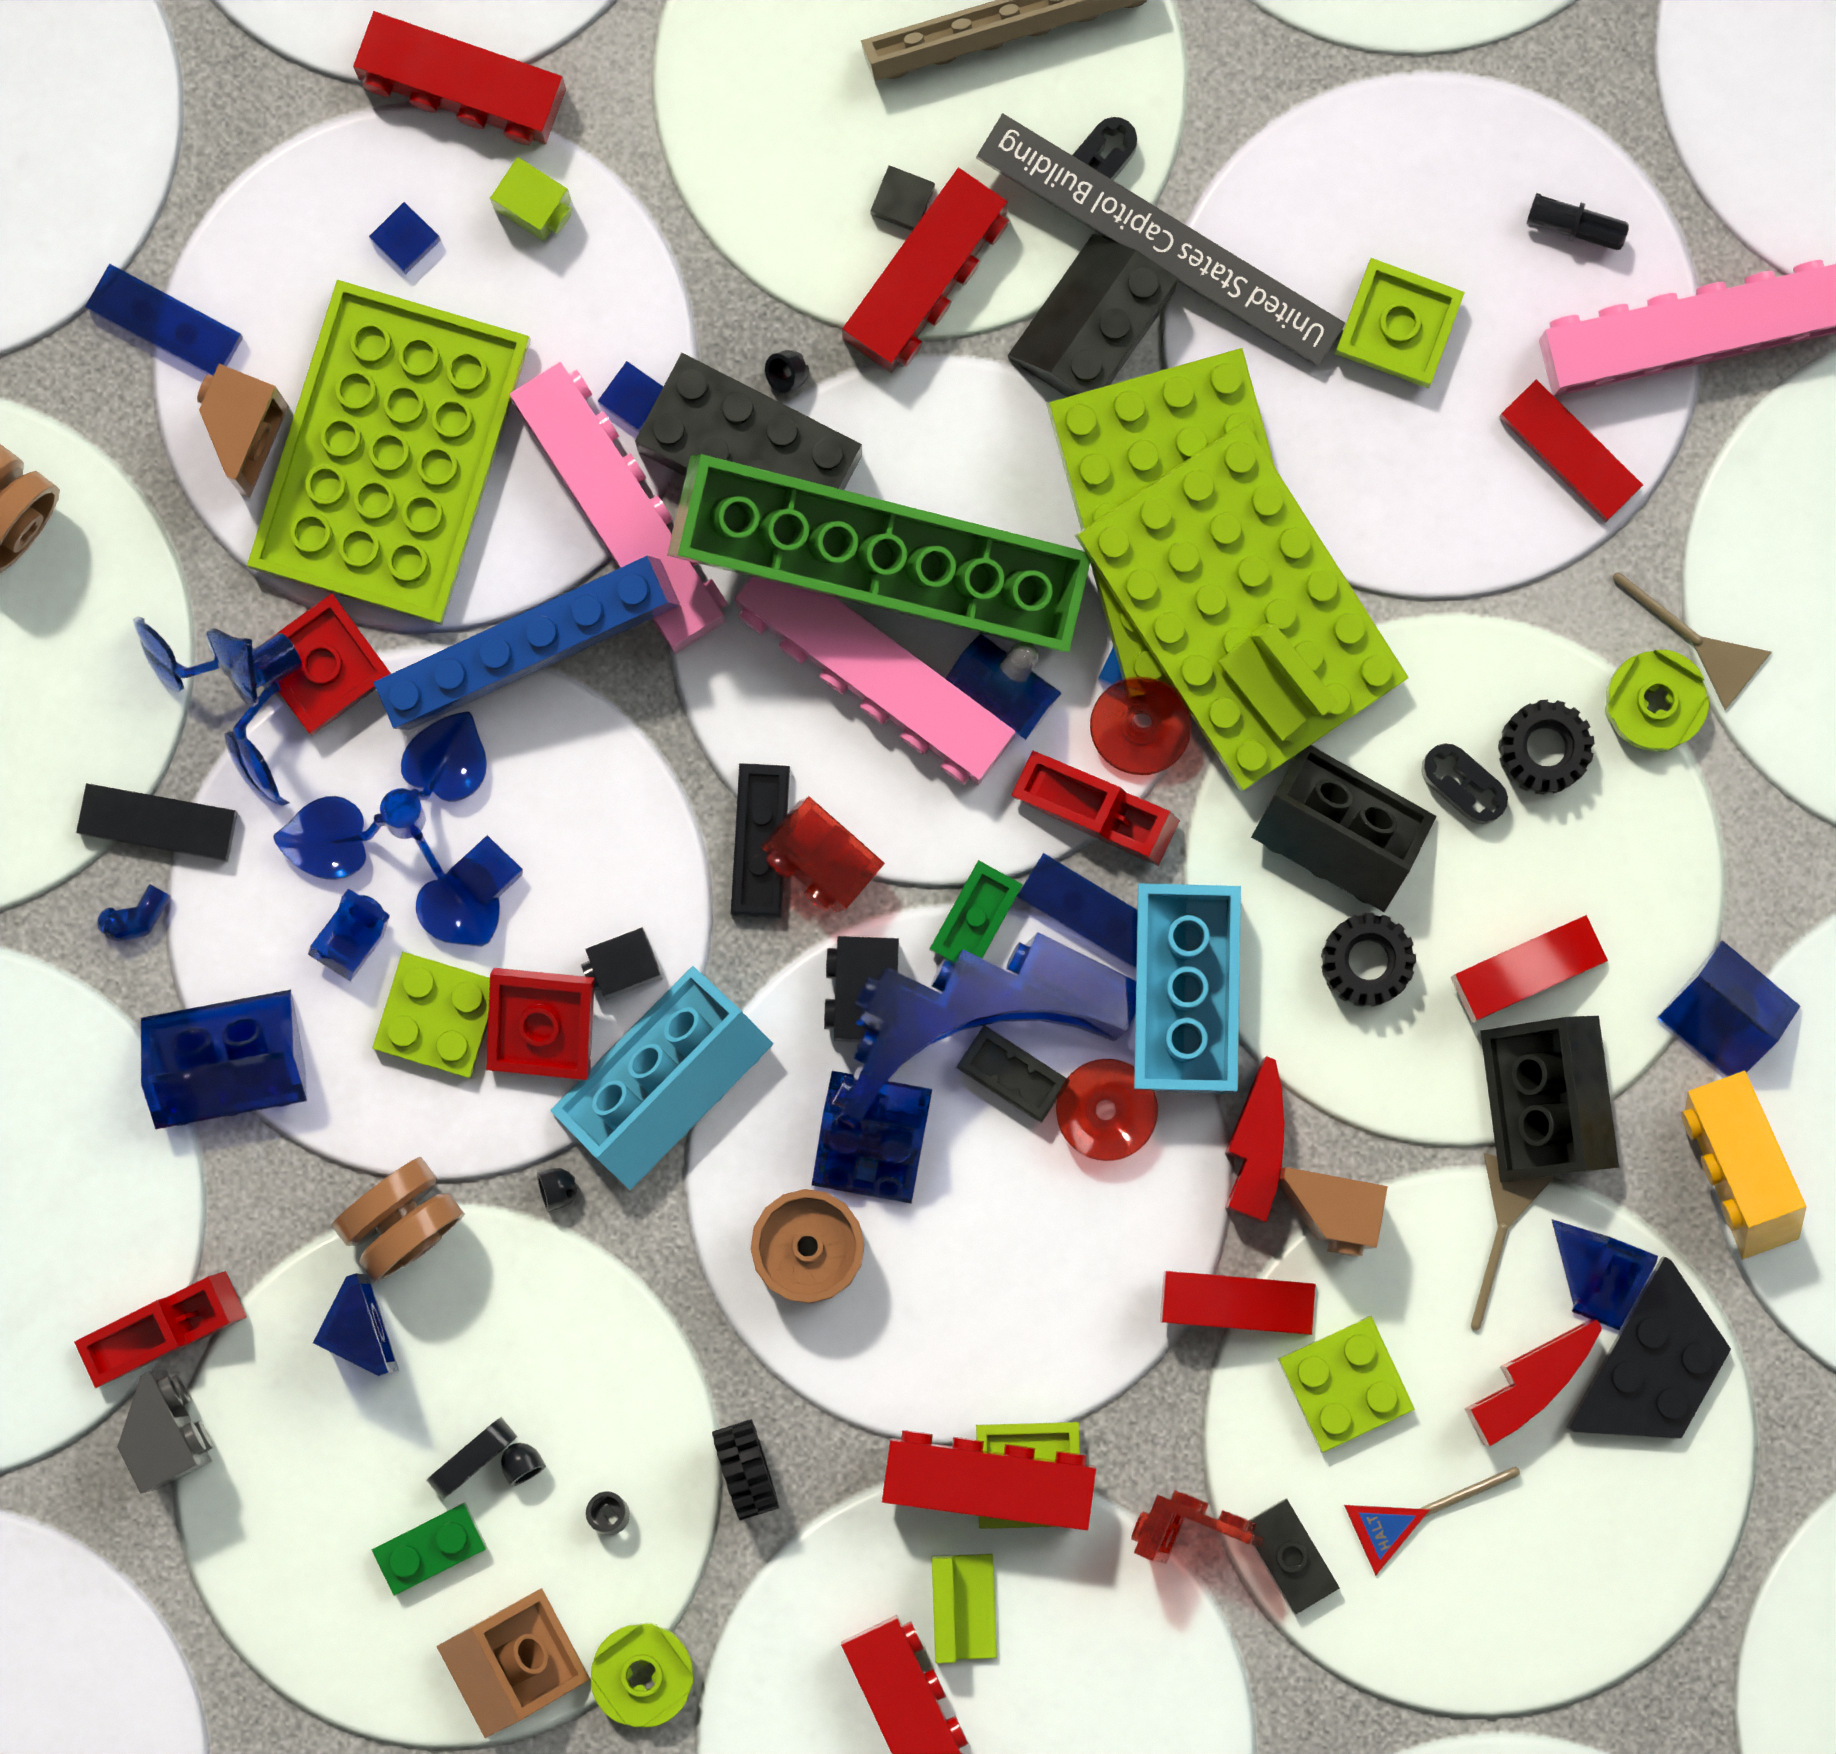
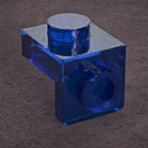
(350, 934)

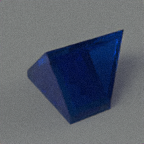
(1602, 1273)

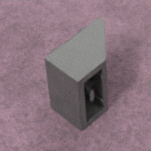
(159, 1436)

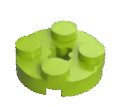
(1685, 693)
(637, 1704)

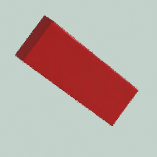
(1570, 450)

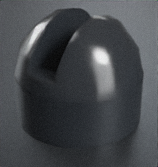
(781, 361)
(556, 1188)
(521, 1463)
(599, 1521)

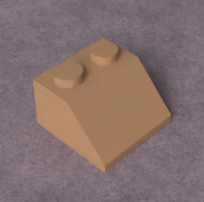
(242, 422)
(1336, 1209)
(513, 1663)

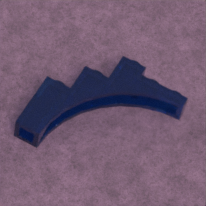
(1045, 986)

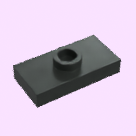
(1012, 1073)
(1292, 1557)

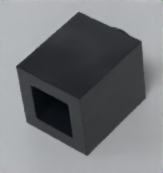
(622, 964)

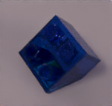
(881, 1151)

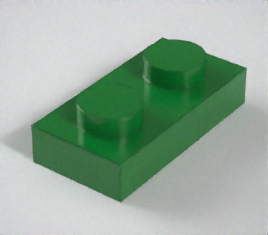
(976, 913)
(429, 1548)

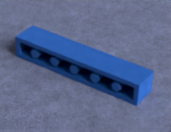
(527, 643)

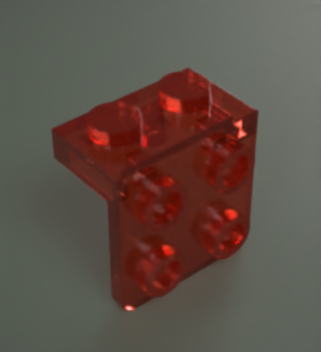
(1159, 1529)

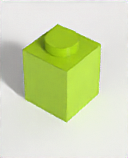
(532, 200)

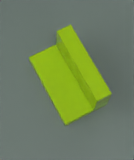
(1276, 680)
(963, 1607)

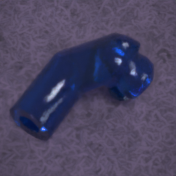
(134, 921)

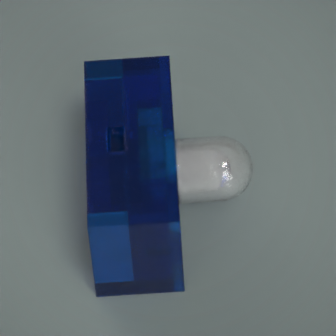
(1005, 683)

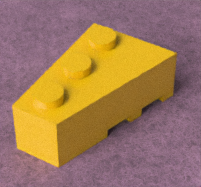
(1744, 1164)

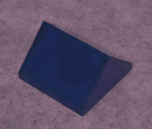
(1729, 1012)
(356, 1328)

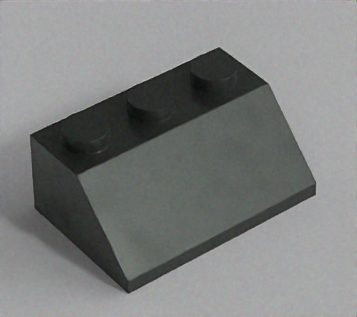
(1094, 317)
(1344, 827)
(1549, 1098)

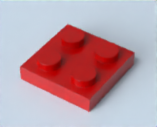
(335, 665)
(540, 1023)

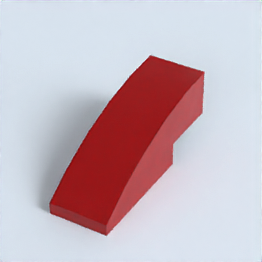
(1096, 807)
(1528, 968)
(1259, 1143)
(1237, 1302)
(160, 1329)
(1532, 1383)

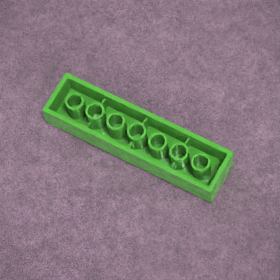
(878, 553)

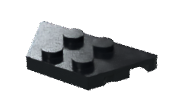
(1655, 1365)

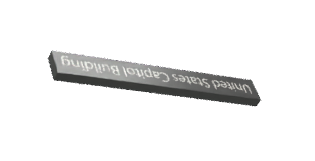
(1162, 238)

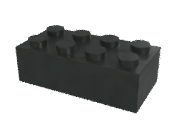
(733, 422)

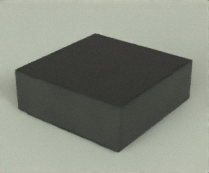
(902, 198)

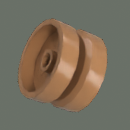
(24, 507)
(402, 1225)
(777, 1248)

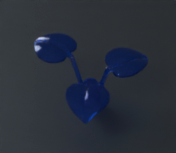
(247, 670)
(329, 836)

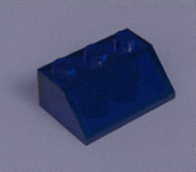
(222, 1059)

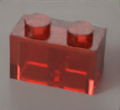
(821, 856)

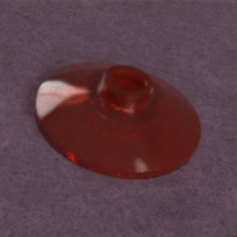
(1138, 748)
(1133, 1114)

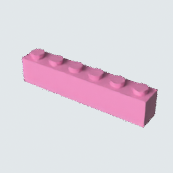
(1690, 329)
(612, 497)
(881, 674)

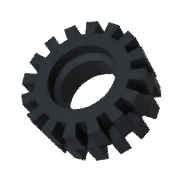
(1572, 730)
(1390, 937)
(745, 1469)

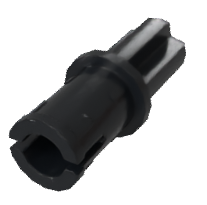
(1578, 222)

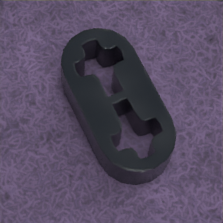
(1094, 144)
(1472, 774)
(471, 1458)

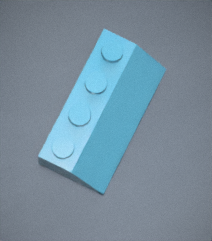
(1187, 988)
(662, 1077)

